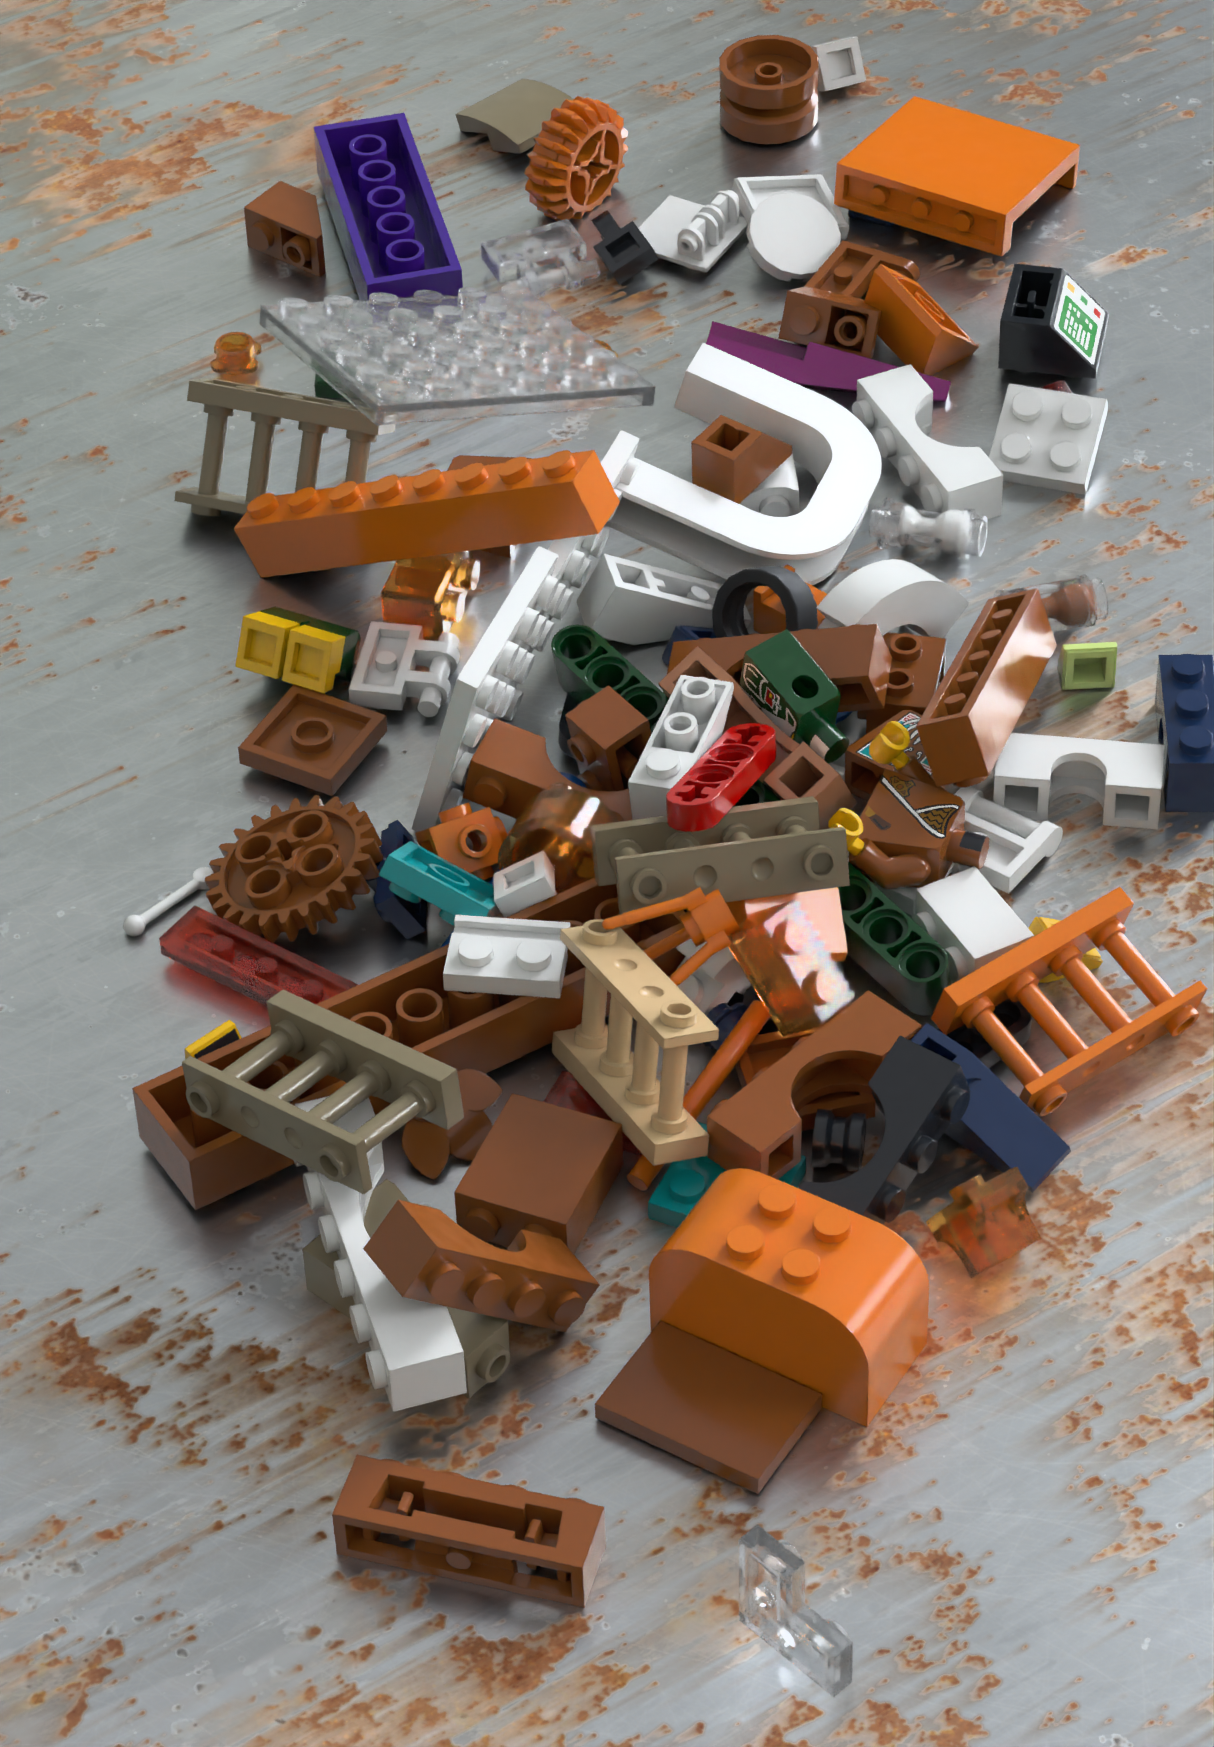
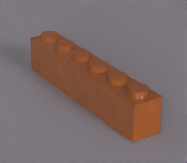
(986, 689)

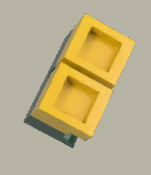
(297, 648)

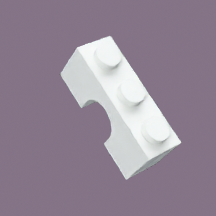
(1115, 773)

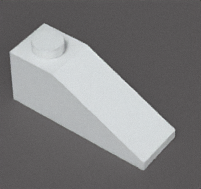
(645, 602)

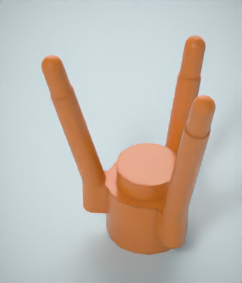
(706, 921)

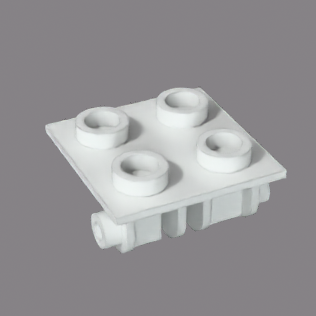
(694, 232)

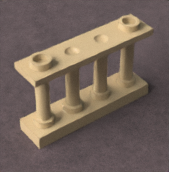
(601, 1053)

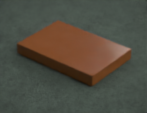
(708, 1406)

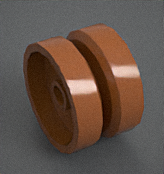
(768, 89)

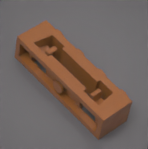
(470, 1529)

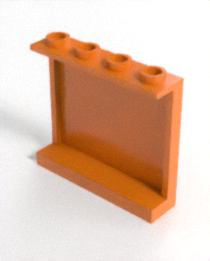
(953, 173)

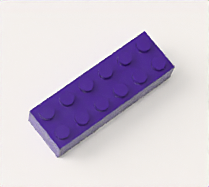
(385, 208)

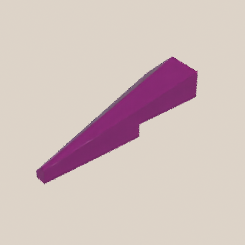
(807, 366)

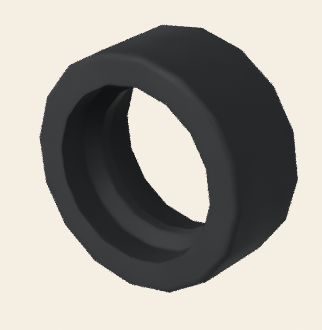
(792, 590)

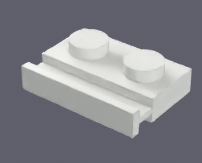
(506, 956)

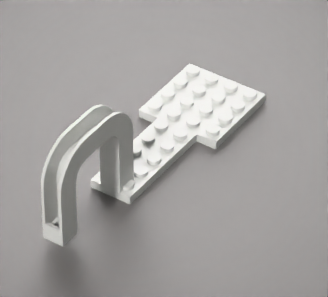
(678, 521)

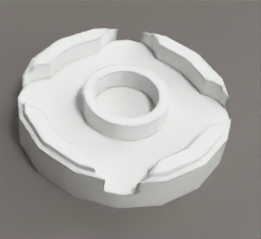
(792, 236)

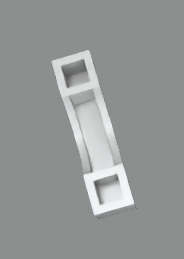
(898, 414)

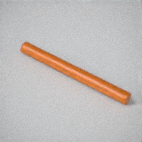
(710, 1080)

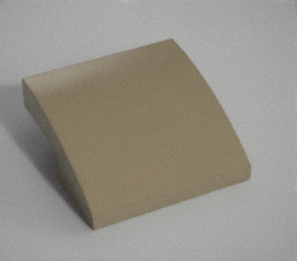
(513, 114)

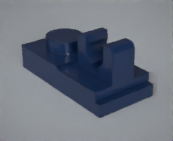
(403, 914)

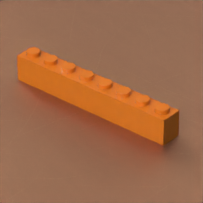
(428, 514)

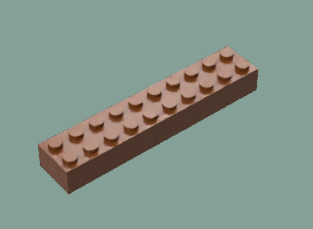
(405, 1006)

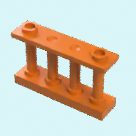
(1060, 952)

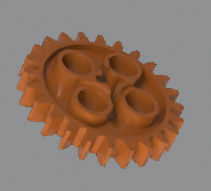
(295, 868)

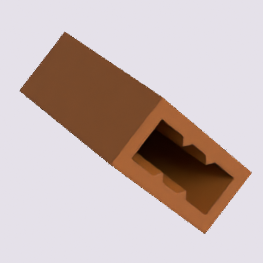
(539, 1173)

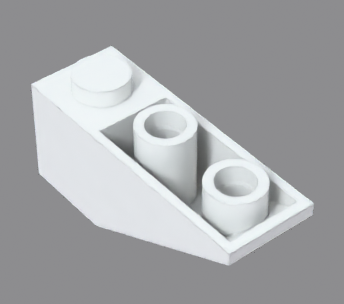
(682, 735)

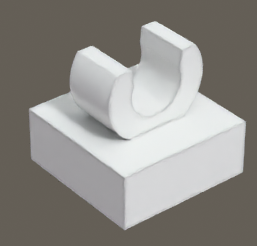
(839, 64)
(524, 884)

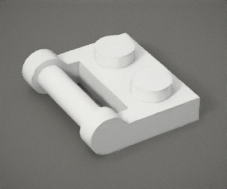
(1014, 840)

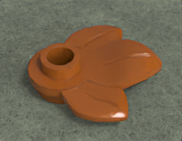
(430, 1145)

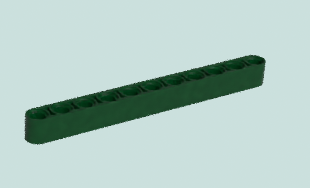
(875, 928)

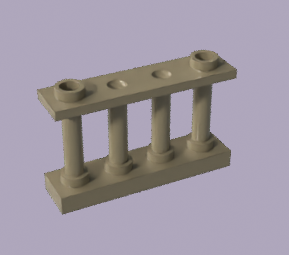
(267, 410)
(746, 856)
(335, 1048)

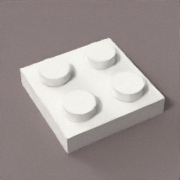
(1048, 438)

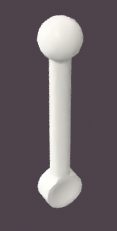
(135, 925)

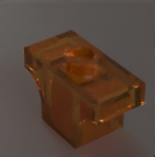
(986, 1221)

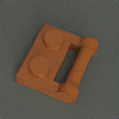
(852, 267)

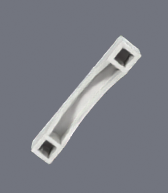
(410, 1339)

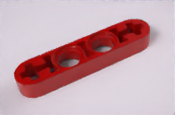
(721, 777)

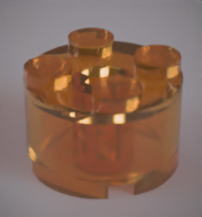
(559, 825)

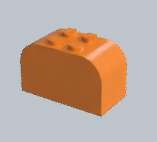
(796, 1289)

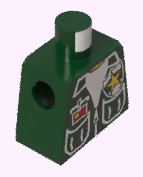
(794, 694)

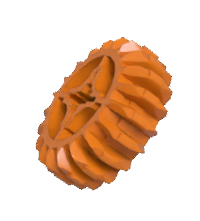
(576, 158)

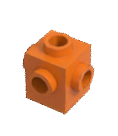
(466, 839)

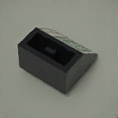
(1050, 324)

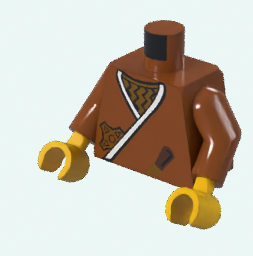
(909, 824)

